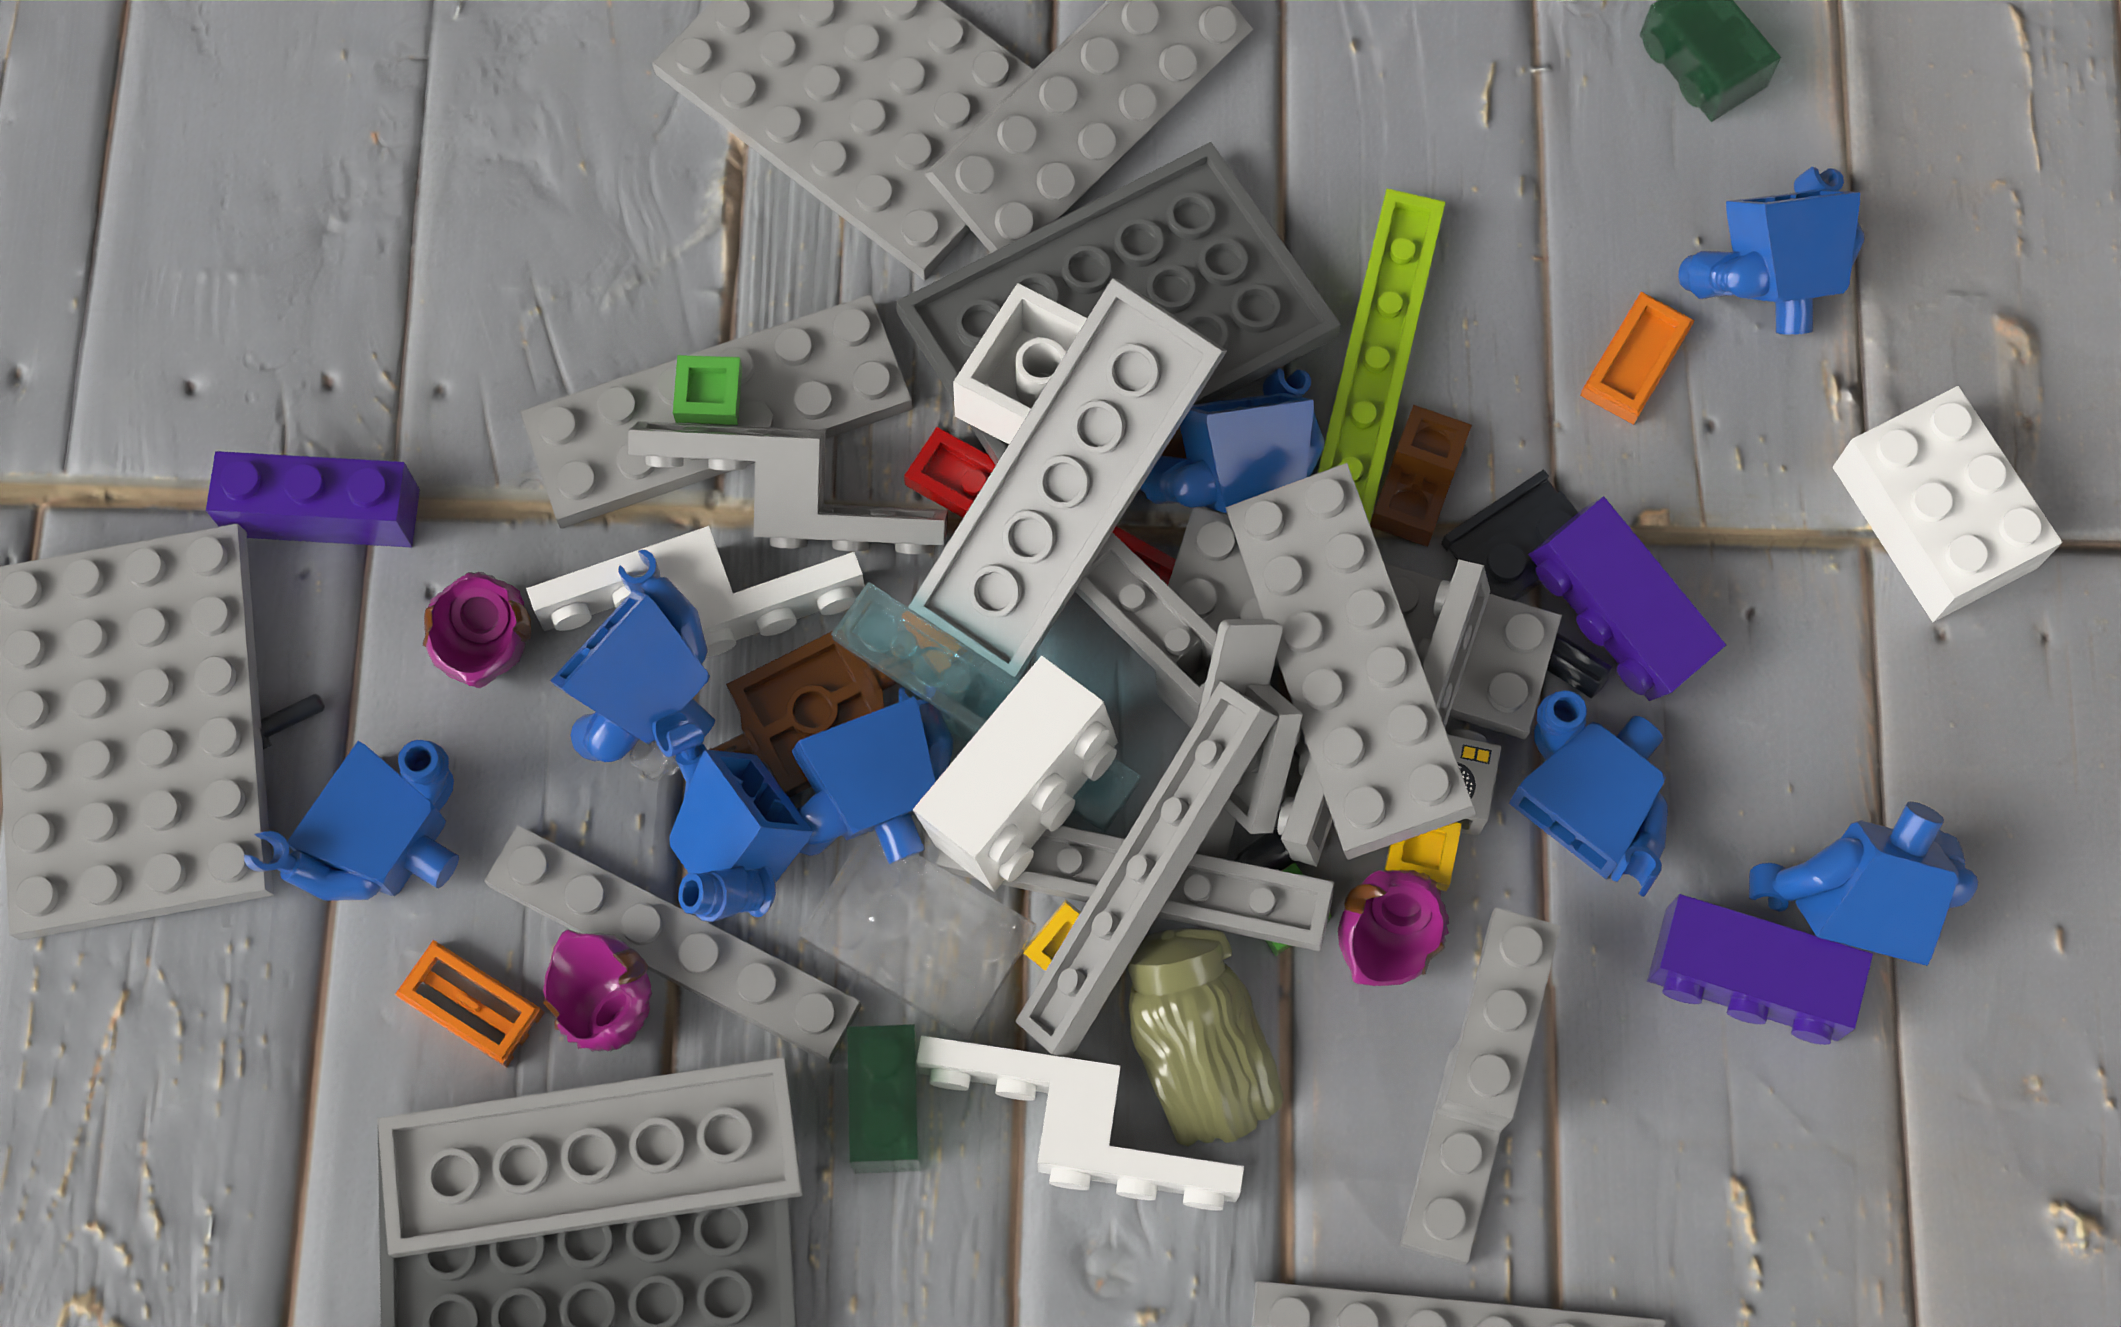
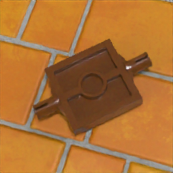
(798, 698)

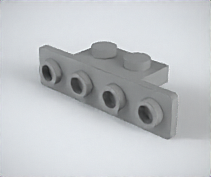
(1245, 661)

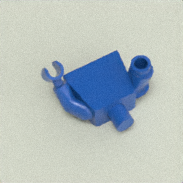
(1784, 249)
(1241, 447)
(637, 668)
(874, 775)
(1597, 790)
(370, 828)
(732, 828)
(1877, 885)

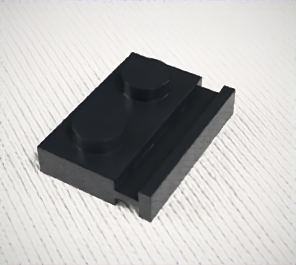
(1508, 532)

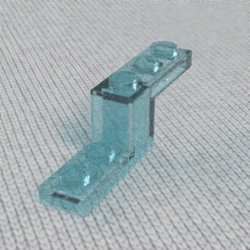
(956, 683)

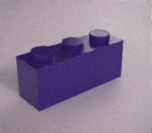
(314, 498)
(1626, 601)
(1759, 970)

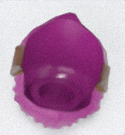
(476, 629)
(1392, 927)
(597, 990)

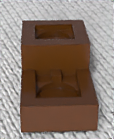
(1420, 475)

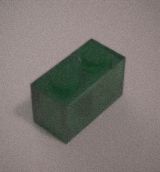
(1709, 52)
(883, 1099)

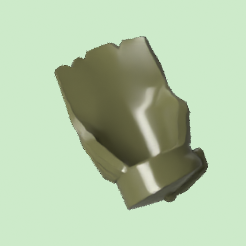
(1200, 1037)

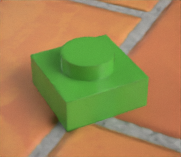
(707, 389)

